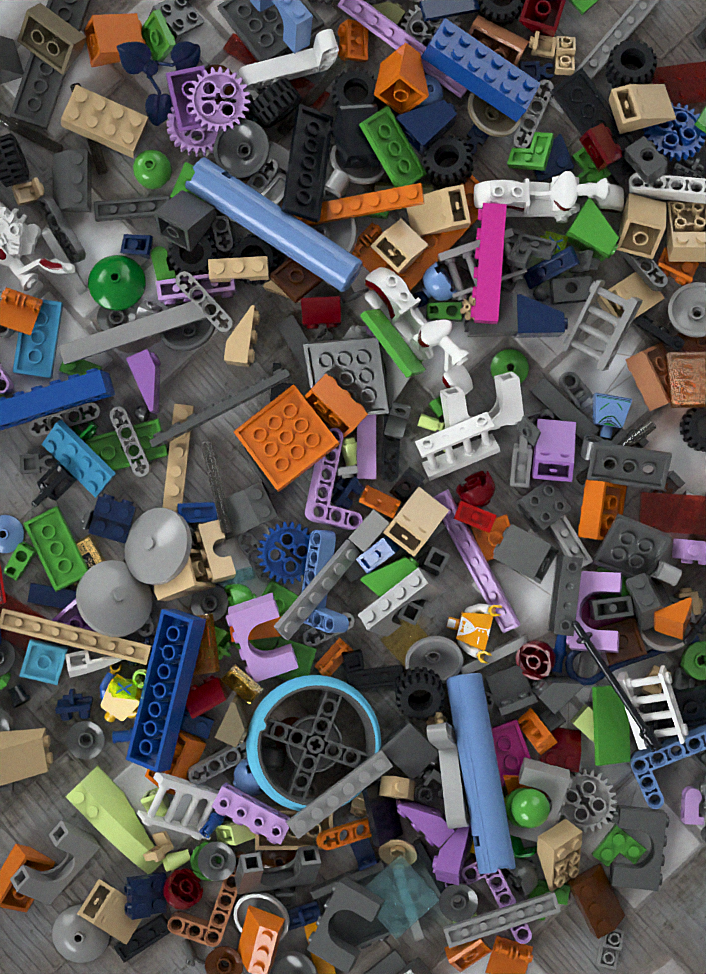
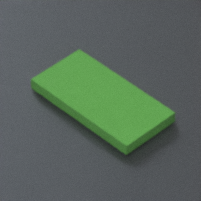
(392, 148)
(393, 342)
(110, 450)
(56, 548)
(284, 599)
(610, 727)

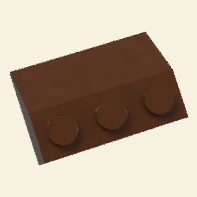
(596, 901)

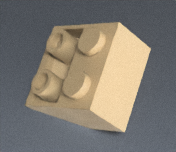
(399, 246)

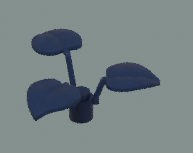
(136, 59)

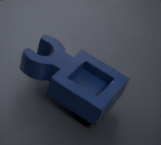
(534, 70)
(476, 137)

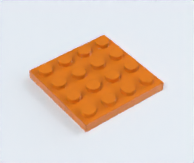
(286, 438)

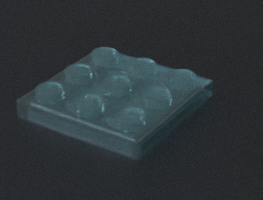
(405, 896)

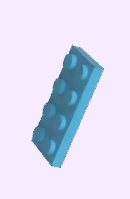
(37, 352)
(78, 458)

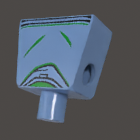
(609, 412)

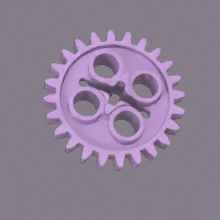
(220, 81)
(188, 142)

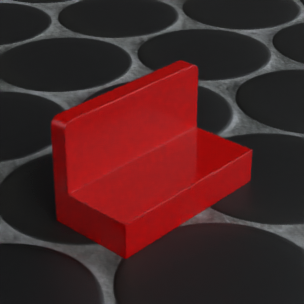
(474, 516)

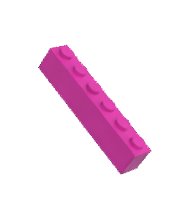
(489, 263)

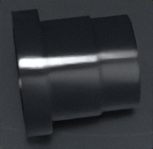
(18, 696)

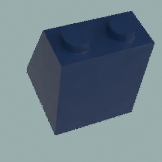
(427, 123)
(538, 319)

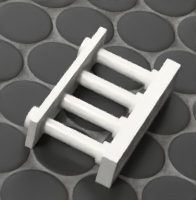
(463, 455)
(665, 679)
(181, 787)

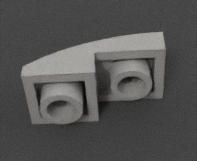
(609, 949)

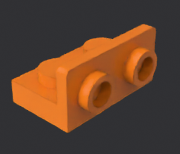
(353, 41)
(680, 271)

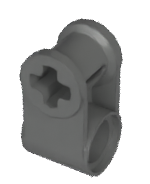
(575, 390)

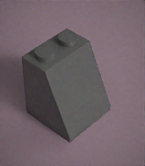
(9, 61)
(184, 219)
(507, 320)
(525, 553)
(647, 597)
(410, 749)

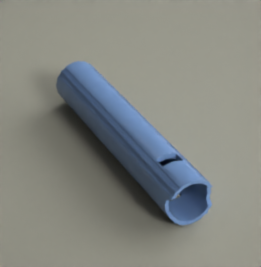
(273, 225)
(480, 773)

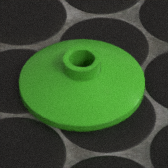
(513, 357)

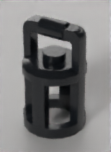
(47, 490)

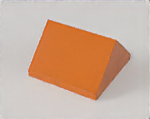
(674, 618)
(467, 954)

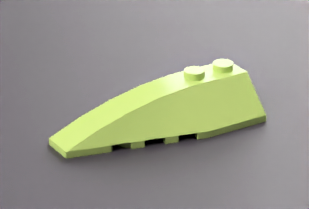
(113, 817)

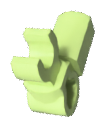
(430, 423)

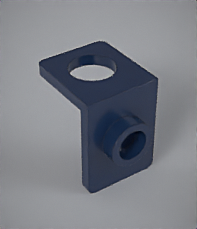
(364, 853)

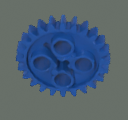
(675, 133)
(277, 567)

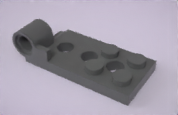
(600, 450)

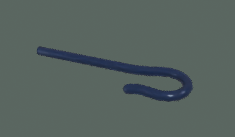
(599, 676)

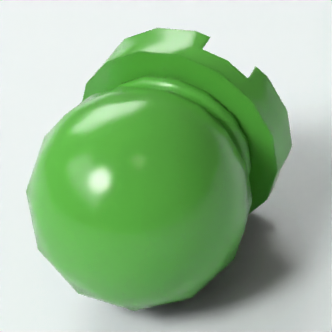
(527, 808)

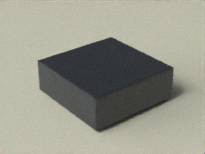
(353, 660)

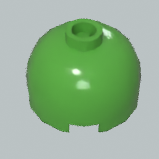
(158, 171)
(238, 594)

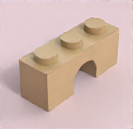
(238, 268)
(218, 567)

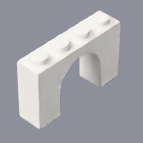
(507, 408)

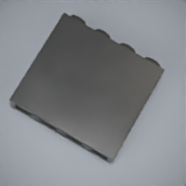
(348, 924)

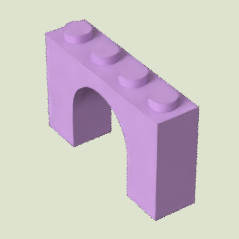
(594, 584)
(260, 663)

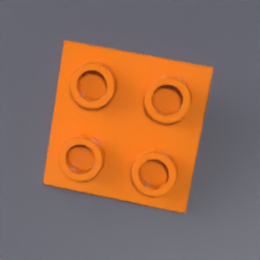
(363, 250)
(19, 311)
(509, 957)

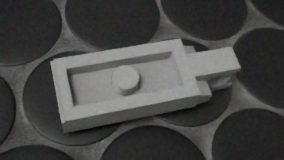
(521, 463)

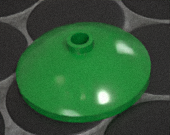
(118, 293)

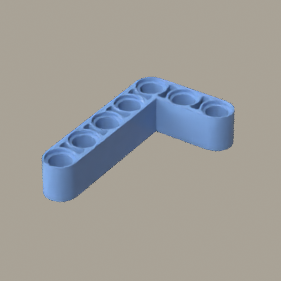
(319, 553)
(667, 757)

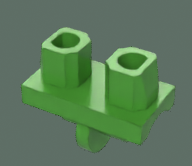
(223, 645)

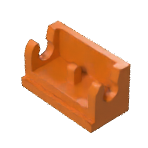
(379, 501)
(536, 731)

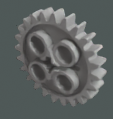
(415, 20)
(600, 792)

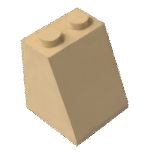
(641, 226)
(189, 581)
(24, 754)

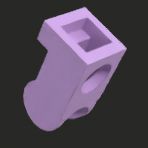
(690, 806)

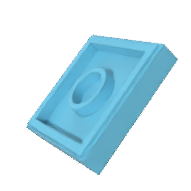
(43, 661)

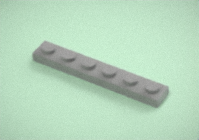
(317, 590)
(339, 794)
(501, 919)

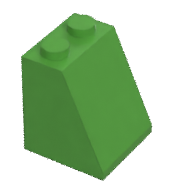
(592, 232)
(389, 575)

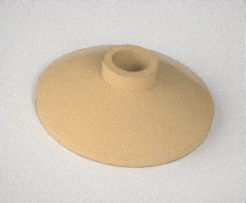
(393, 848)

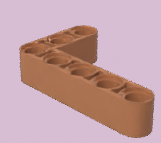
(205, 926)

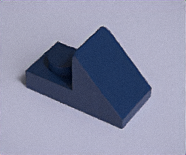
(137, 245)

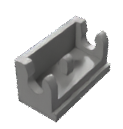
(368, 530)

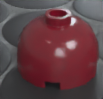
(477, 489)
(536, 659)
(182, 889)

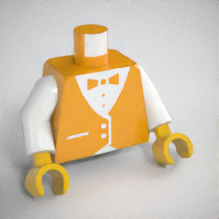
(474, 629)

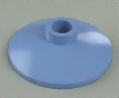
(14, 533)

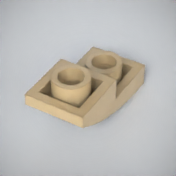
(564, 55)

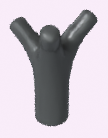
(191, 955)

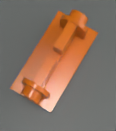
(332, 658)

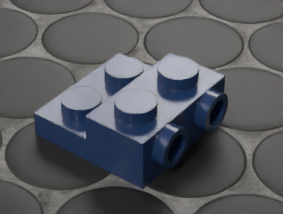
(112, 518)
(145, 895)

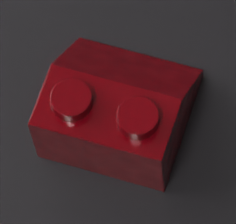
(542, 16)
(601, 147)
(321, 312)
(206, 696)
(565, 752)

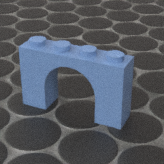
(296, 21)

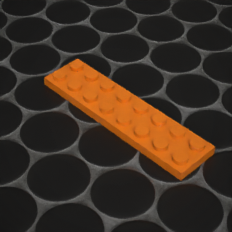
(437, 243)

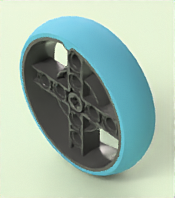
(332, 690)

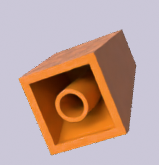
(107, 32)
(402, 80)

